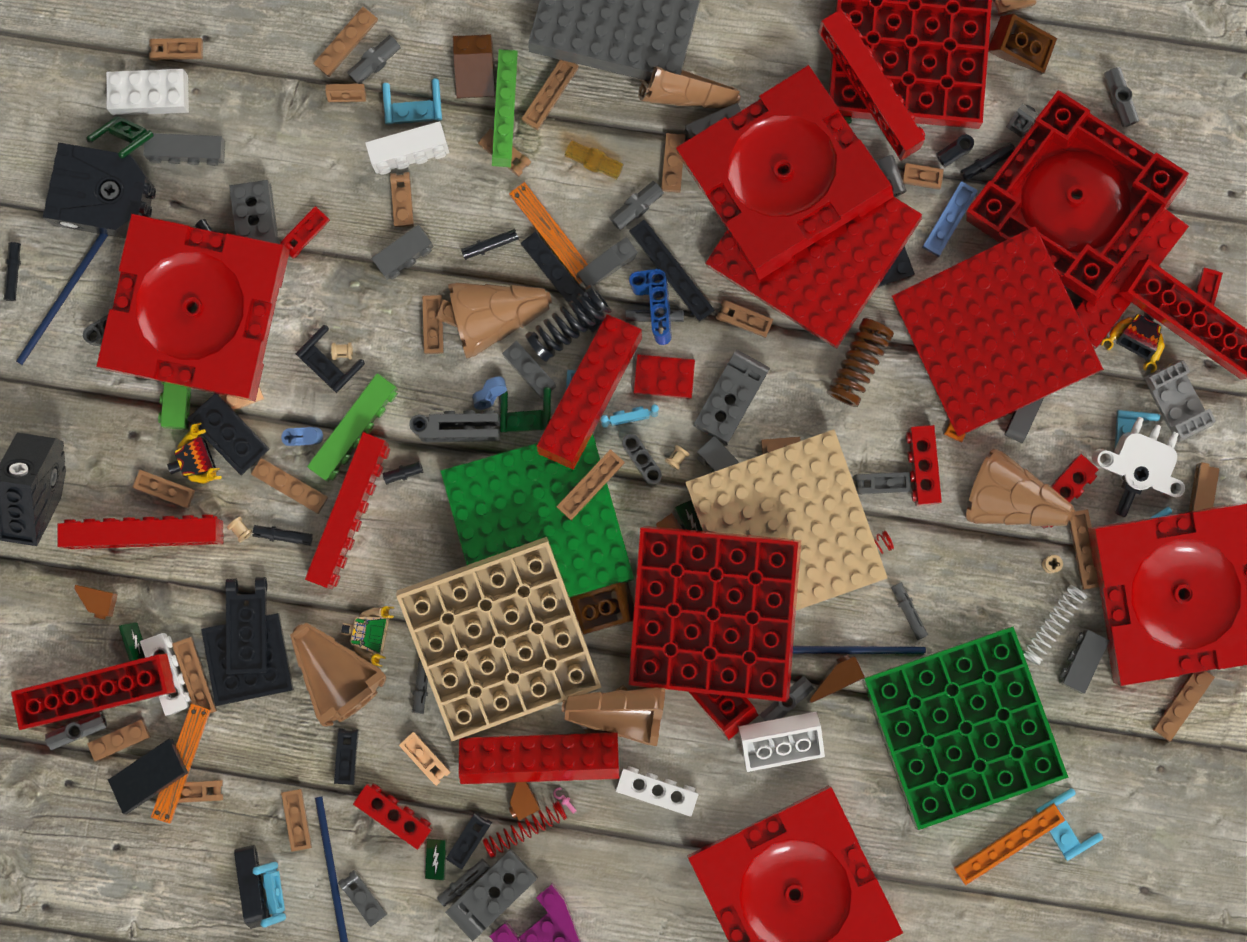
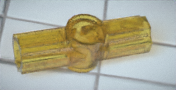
(594, 159)

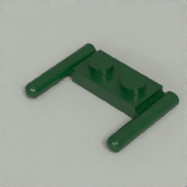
(125, 130)
(525, 420)

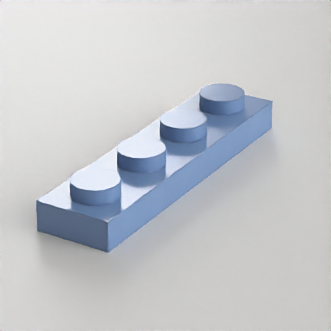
(950, 219)

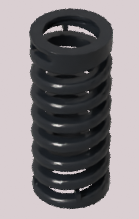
(590, 319)

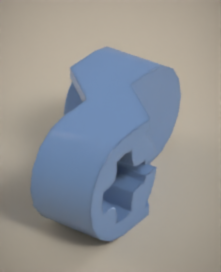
(486, 397)
(310, 435)

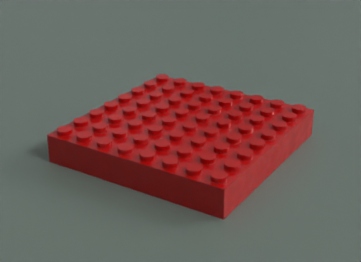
(930, 54)
(832, 277)
(997, 332)
(715, 613)

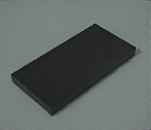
(229, 434)
(147, 776)

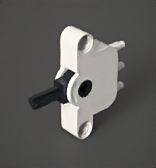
(1148, 457)

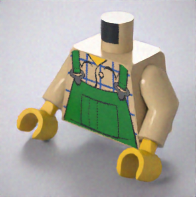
(369, 633)

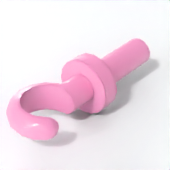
(565, 801)

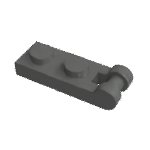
(883, 483)
(363, 898)

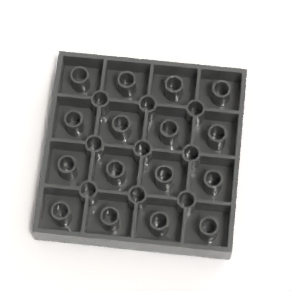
(616, 34)

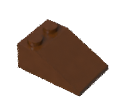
(1022, 43)
(474, 66)
(604, 608)
(839, 676)

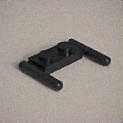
(323, 366)

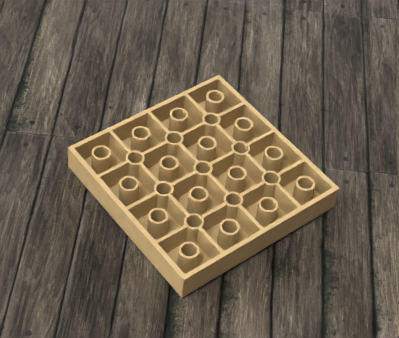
(799, 496)
(498, 639)

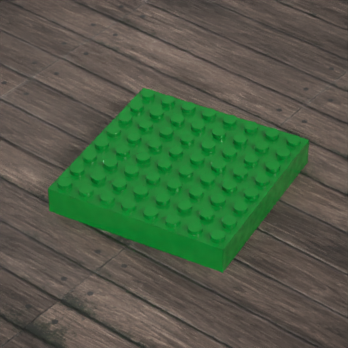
(515, 501)
(964, 728)

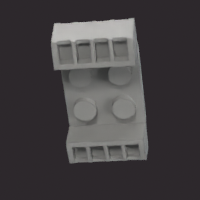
(1178, 400)

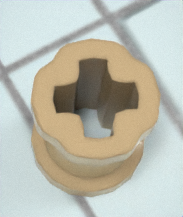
(342, 351)
(677, 457)
(239, 529)
(1048, 568)

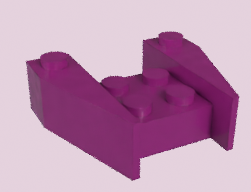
(554, 926)

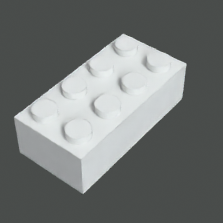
(147, 92)
(407, 148)
(781, 741)

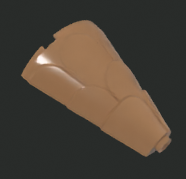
(686, 90)
(493, 312)
(1014, 496)
(334, 675)
(629, 712)

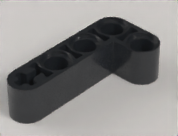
(250, 887)

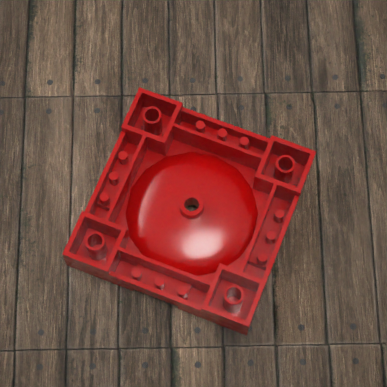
(793, 131)
(1119, 187)
(167, 272)
(1139, 582)
(802, 849)

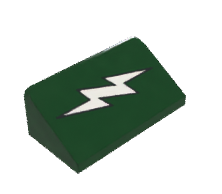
(688, 516)
(131, 638)
(436, 859)

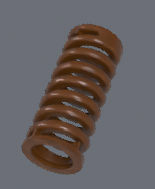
(836, 389)

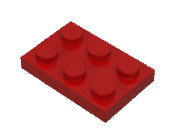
(664, 376)

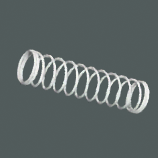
(1032, 656)

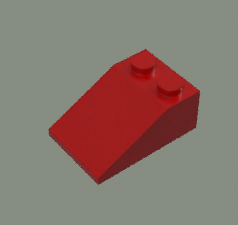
(726, 711)

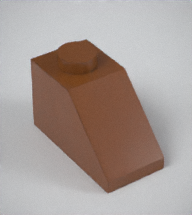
(97, 601)
(523, 801)

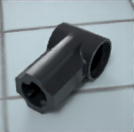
(954, 151)

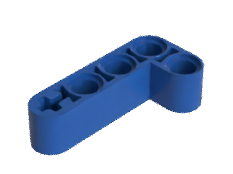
(657, 307)

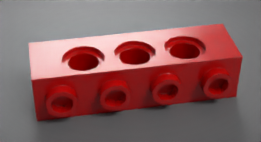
(926, 435)
(1080, 466)
(365, 804)

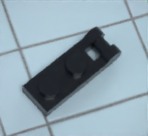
(346, 757)
(468, 841)

